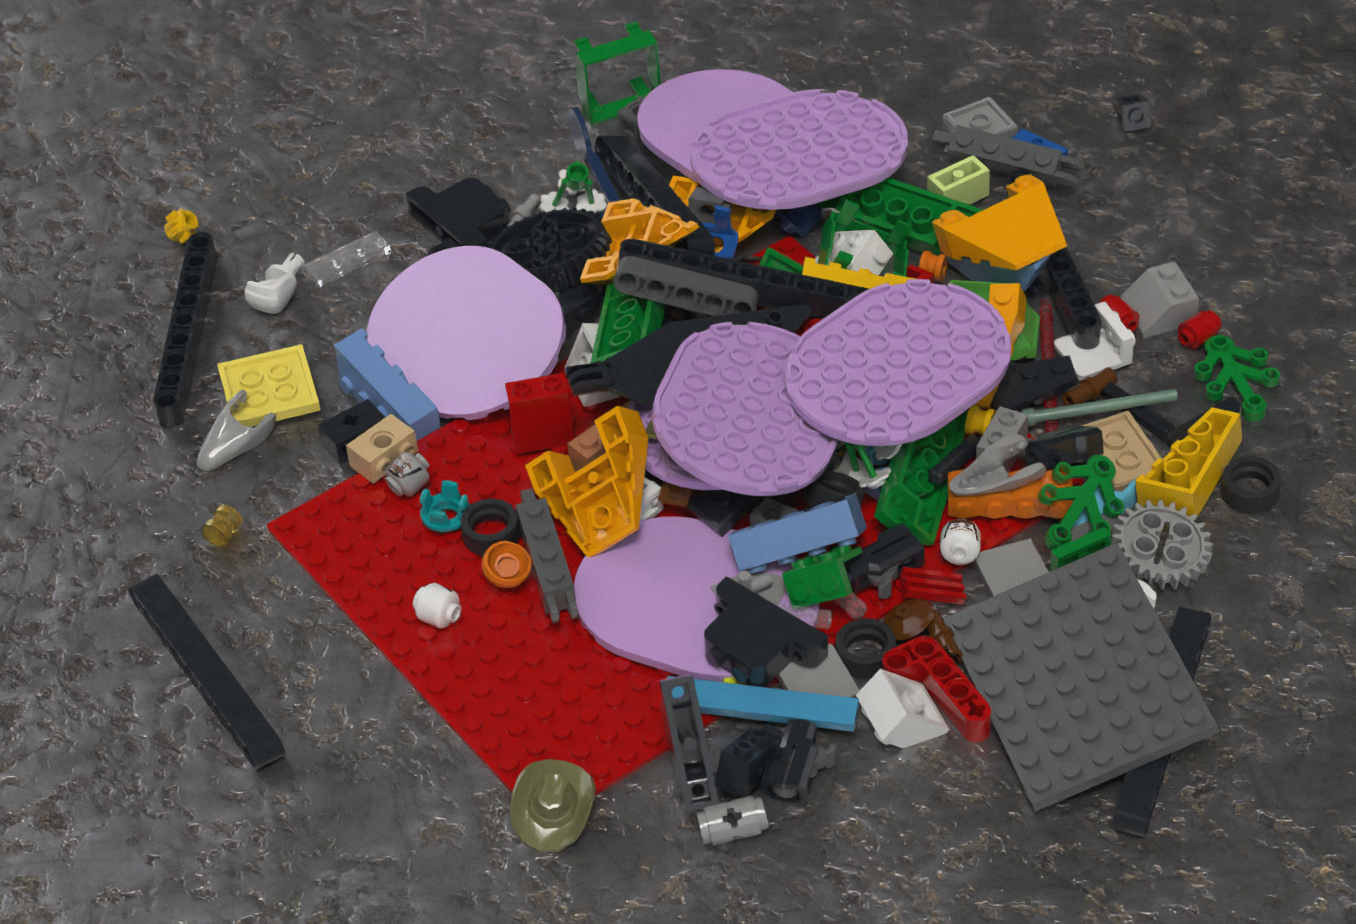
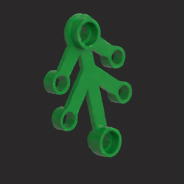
(1222, 349)
(1082, 496)

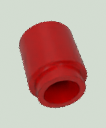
(1127, 314)
(1198, 329)

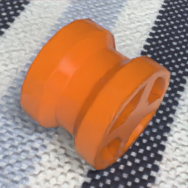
(934, 264)

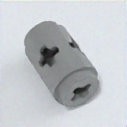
(747, 809)

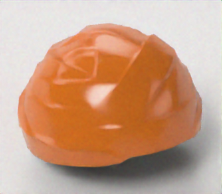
(506, 564)

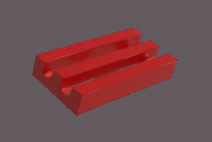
(935, 584)

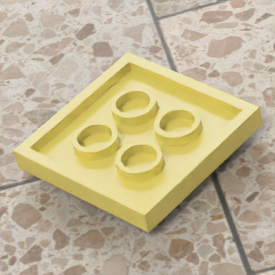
(274, 383)

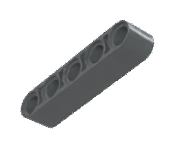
(674, 279)

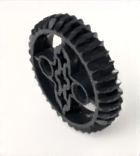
(554, 244)

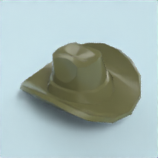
(551, 804)

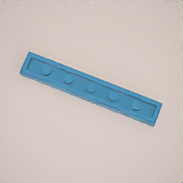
(774, 704)

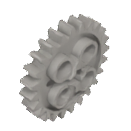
(1184, 551)

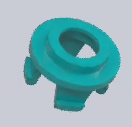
(448, 499)

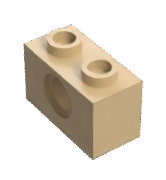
(379, 446)

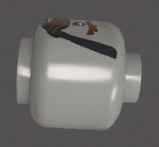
(407, 474)

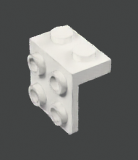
(866, 246)
(1113, 350)

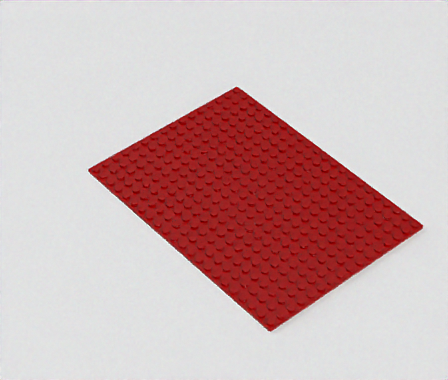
(503, 670)

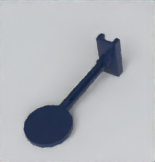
(583, 146)

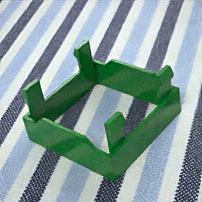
(589, 55)
(843, 222)

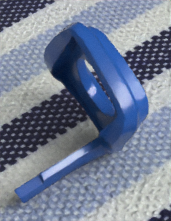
(723, 231)

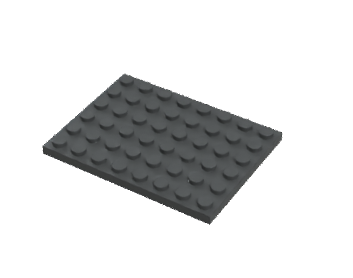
(1079, 677)

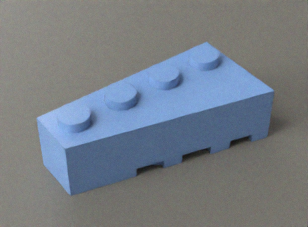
(369, 376)
(797, 534)

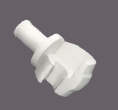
(277, 289)

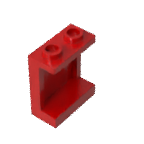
(539, 413)

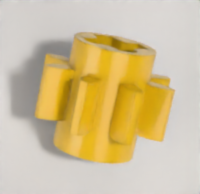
(181, 225)

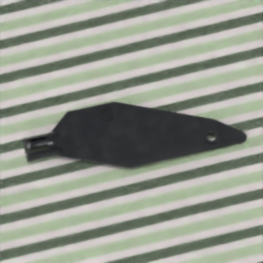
(642, 366)

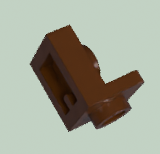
(676, 495)

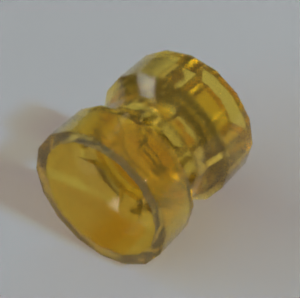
(222, 525)

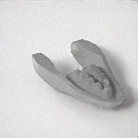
(231, 438)
(988, 473)

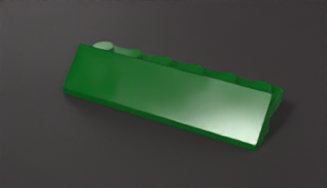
(894, 201)
(624, 322)
(908, 494)

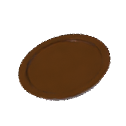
(910, 618)

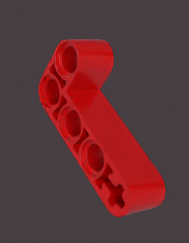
(930, 665)

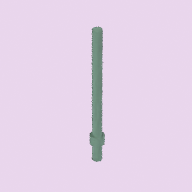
(1099, 406)

